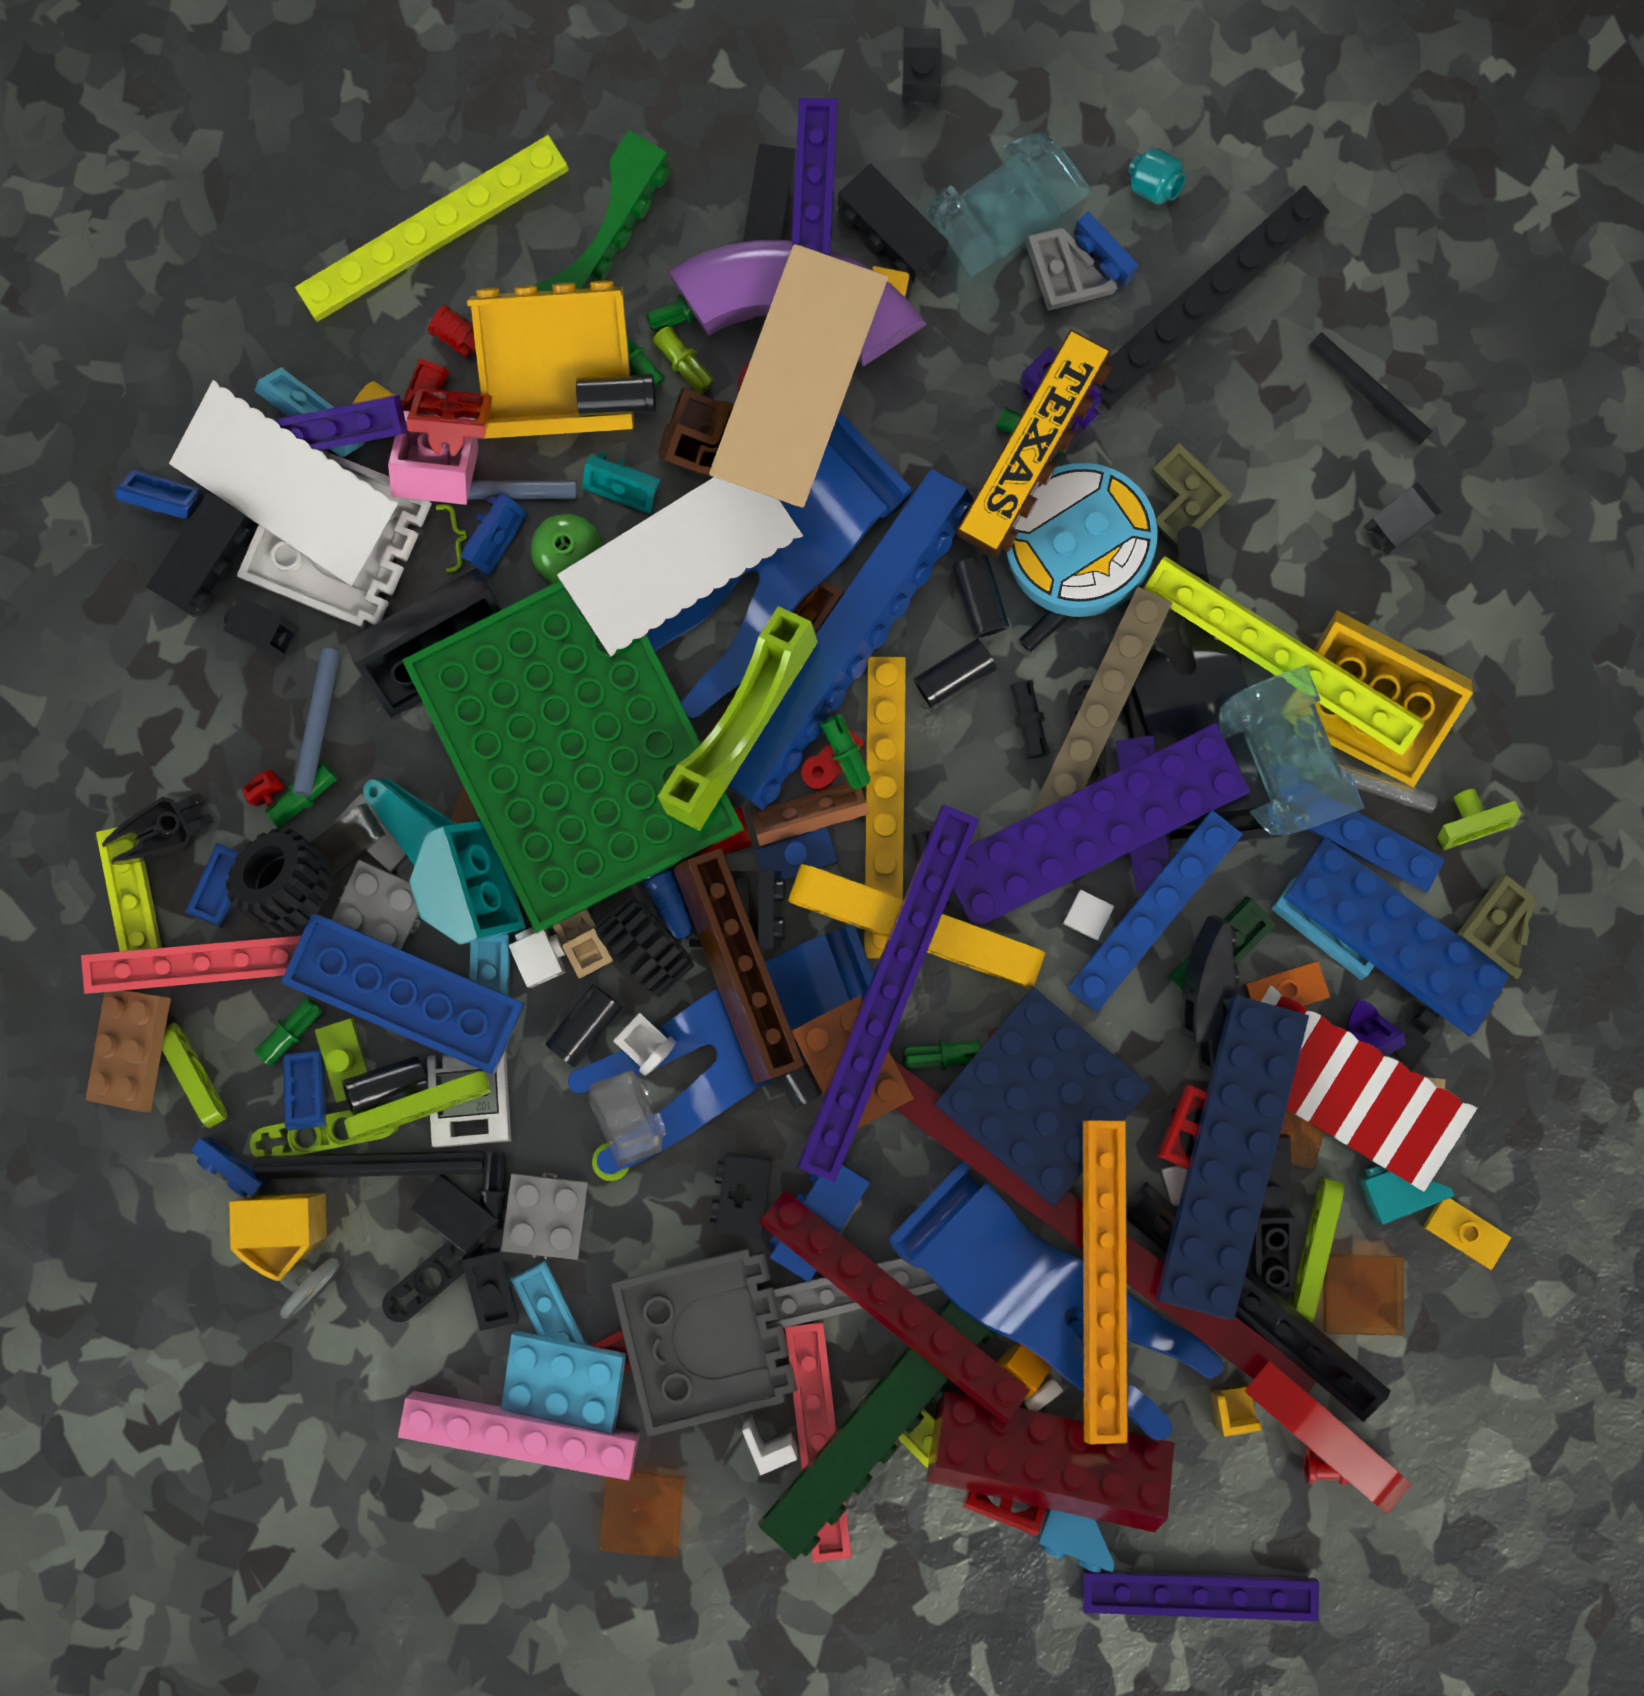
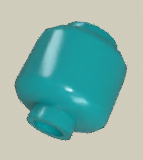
(1157, 175)

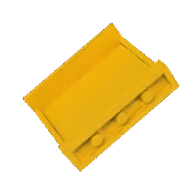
(538, 346)

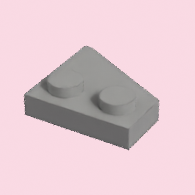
(1064, 270)

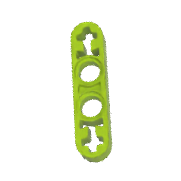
(417, 1106)
(325, 1138)
(1317, 1247)

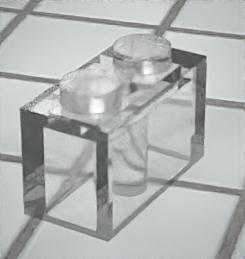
(626, 1117)

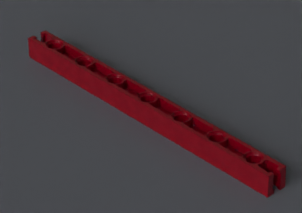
(1143, 1270)

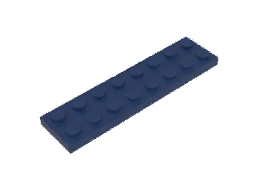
(1232, 1157)

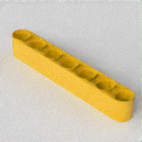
(952, 940)

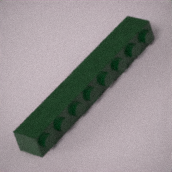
(861, 1443)

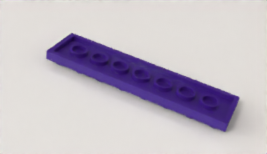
(1098, 824)

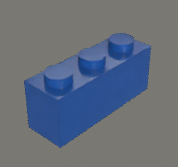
(830, 1203)

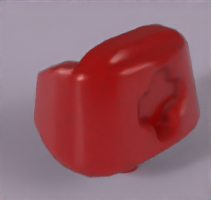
(263, 788)

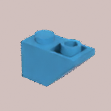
(1077, 1537)

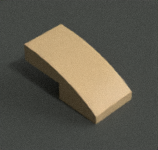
(582, 944)

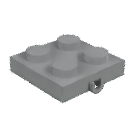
(378, 905)
(544, 1216)

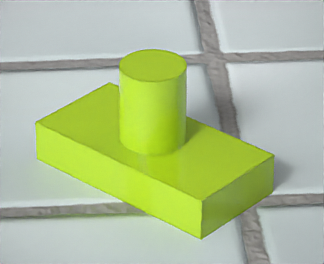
(1476, 821)
(341, 1054)

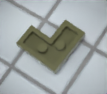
(1196, 491)

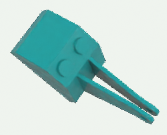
(456, 869)

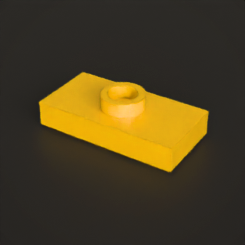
(1467, 1232)

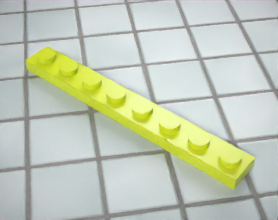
(432, 228)
(1282, 653)

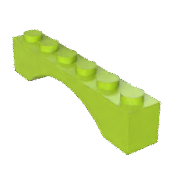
(708, 770)

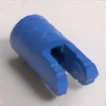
(670, 903)

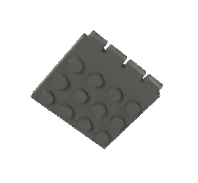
(703, 1340)

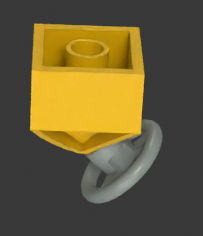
(277, 1236)

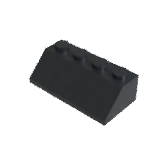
(442, 613)

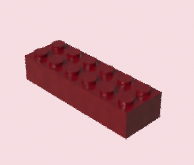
(1048, 1464)

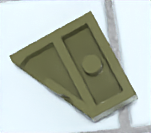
(1501, 924)

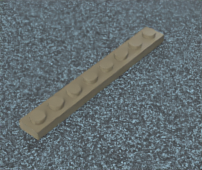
(1105, 697)

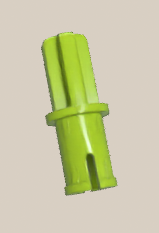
(683, 360)

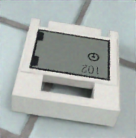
(491, 1106)

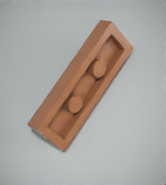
(808, 813)

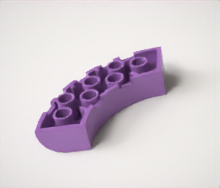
(741, 281)

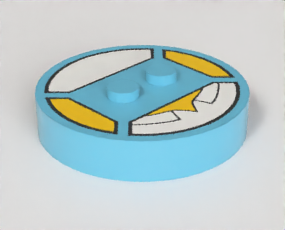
(1085, 541)

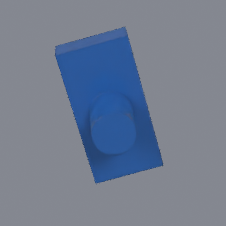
(807, 848)

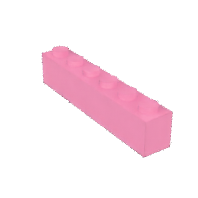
(517, 1435)

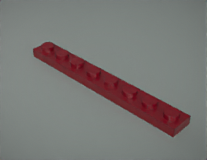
(895, 1307)

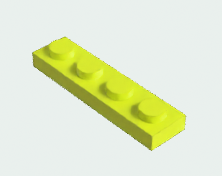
(129, 898)

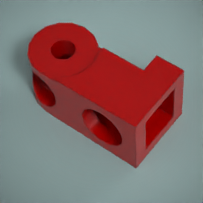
(821, 770)

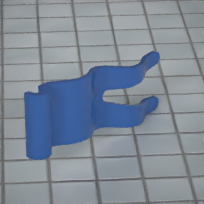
(844, 501)
(807, 983)
(1026, 1286)

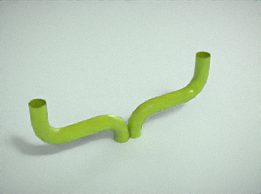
(460, 532)

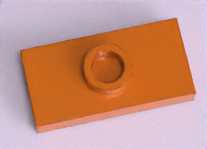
(1301, 983)

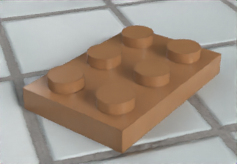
(128, 1050)

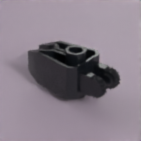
(157, 830)

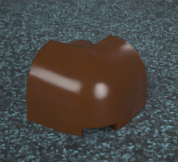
(694, 431)

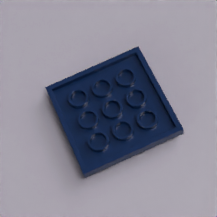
(1033, 1091)

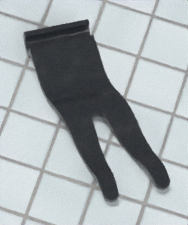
(1184, 704)

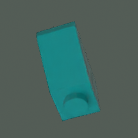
(1393, 1197)

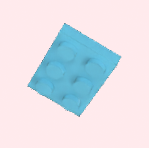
(563, 1381)

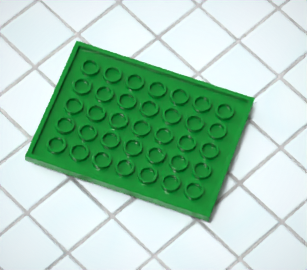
(564, 752)

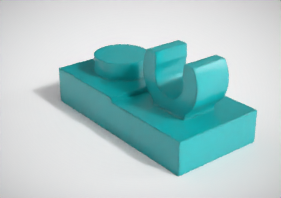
(620, 483)

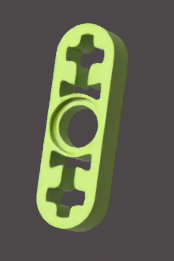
(193, 1076)

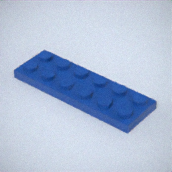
(1397, 936)
(403, 993)

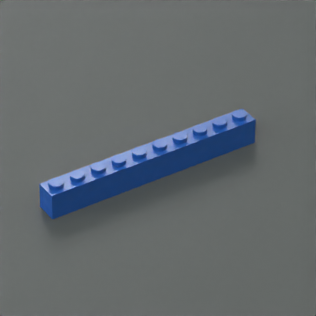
(853, 633)

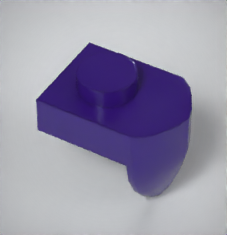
(1373, 1029)

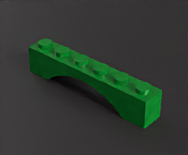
(635, 173)

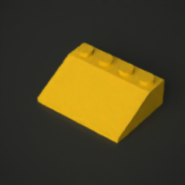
(1401, 675)

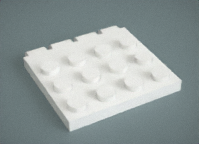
(291, 574)

